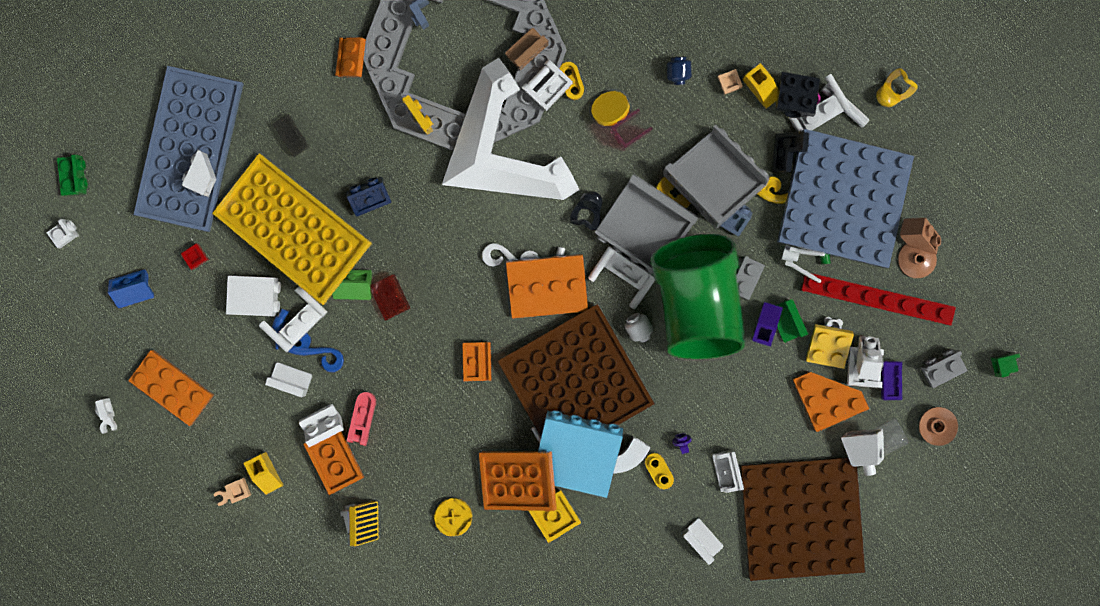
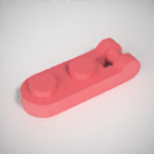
(362, 418)

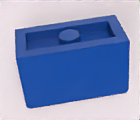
(130, 289)

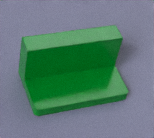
(790, 322)

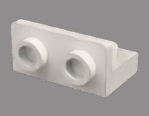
(321, 425)

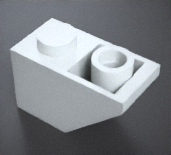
(200, 174)
(869, 358)

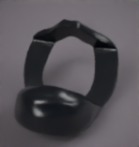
(592, 201)

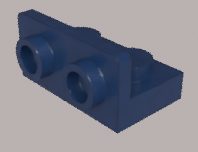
(368, 196)

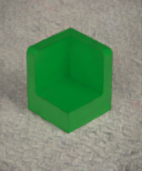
(1005, 364)

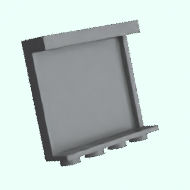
(716, 177)
(644, 222)

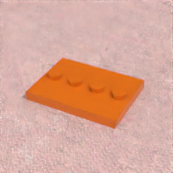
(547, 286)
(517, 480)

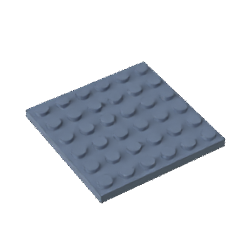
(846, 199)

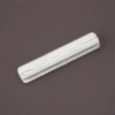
(853, 112)

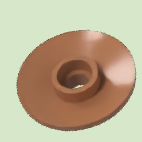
(909, 264)
(947, 426)

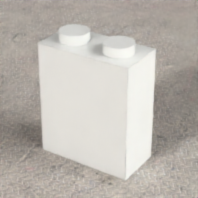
(252, 296)

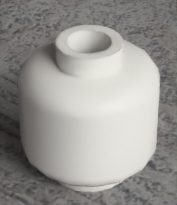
(639, 327)

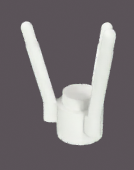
(791, 254)

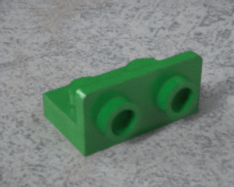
(72, 175)

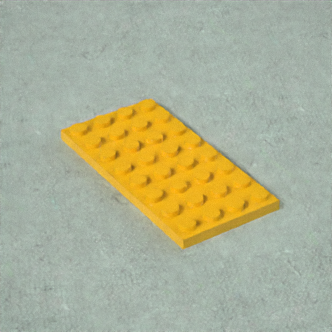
(291, 228)

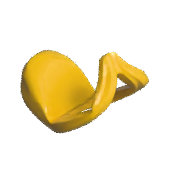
(887, 96)

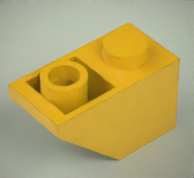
(762, 85)
(263, 473)

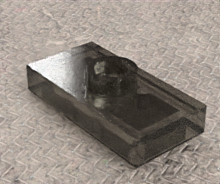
(291, 135)

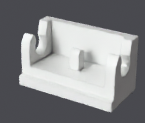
(727, 471)

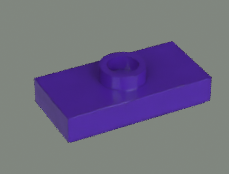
(891, 380)

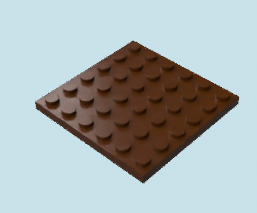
(578, 373)
(802, 519)

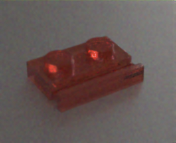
(389, 297)

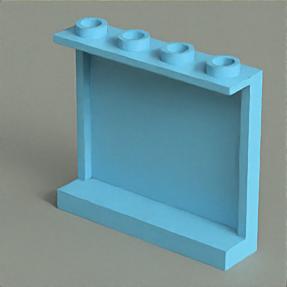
(581, 452)

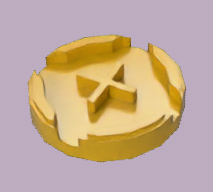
(610, 108)
(453, 517)

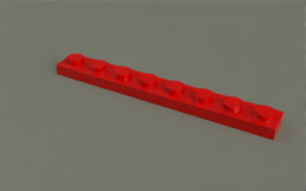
(879, 299)

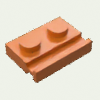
(350, 57)
(477, 361)

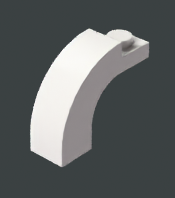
(631, 455)

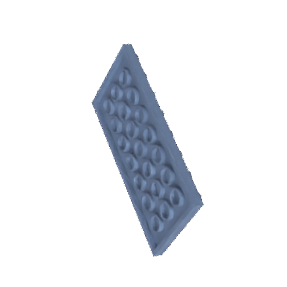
(191, 116)

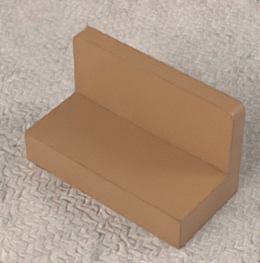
(526, 48)

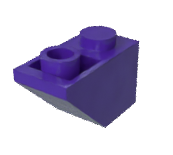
(767, 324)

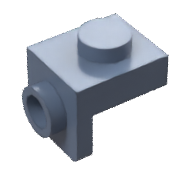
(418, 17)

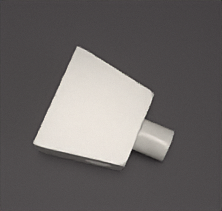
(864, 449)

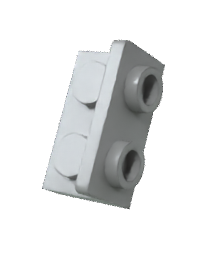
(748, 276)
(944, 368)

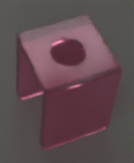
(613, 130)

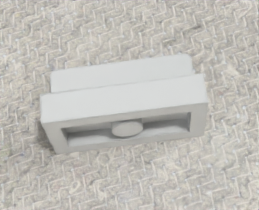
(289, 380)
(702, 540)

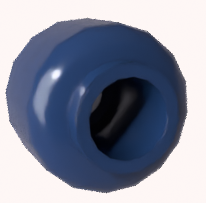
(679, 70)

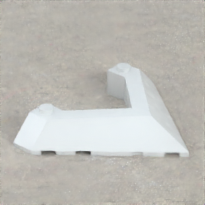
(472, 160)

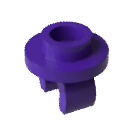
(682, 440)

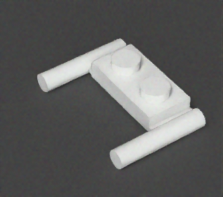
(825, 110)
(627, 271)
(299, 325)

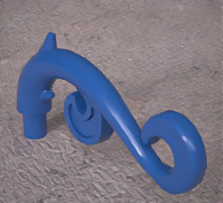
(304, 349)

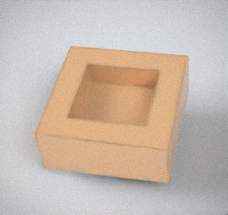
(730, 81)

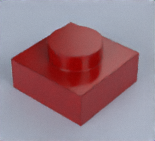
(194, 256)

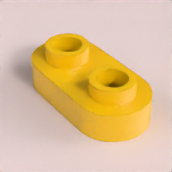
(575, 77)
(659, 471)

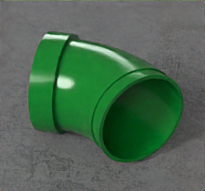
(700, 296)

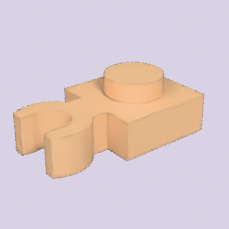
(234, 491)

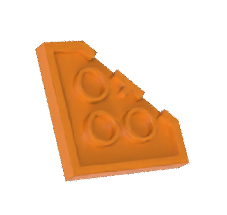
(828, 400)

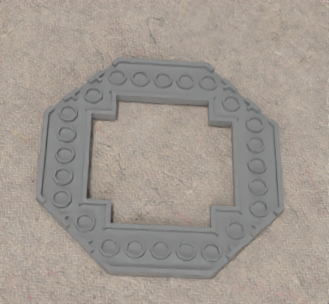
(385, 49)

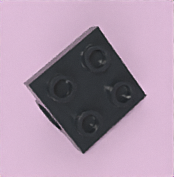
(797, 95)

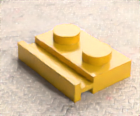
(415, 107)

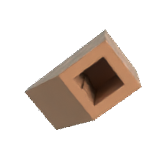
(920, 234)

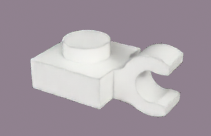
(105, 412)

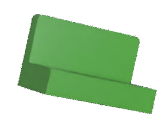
(355, 286)

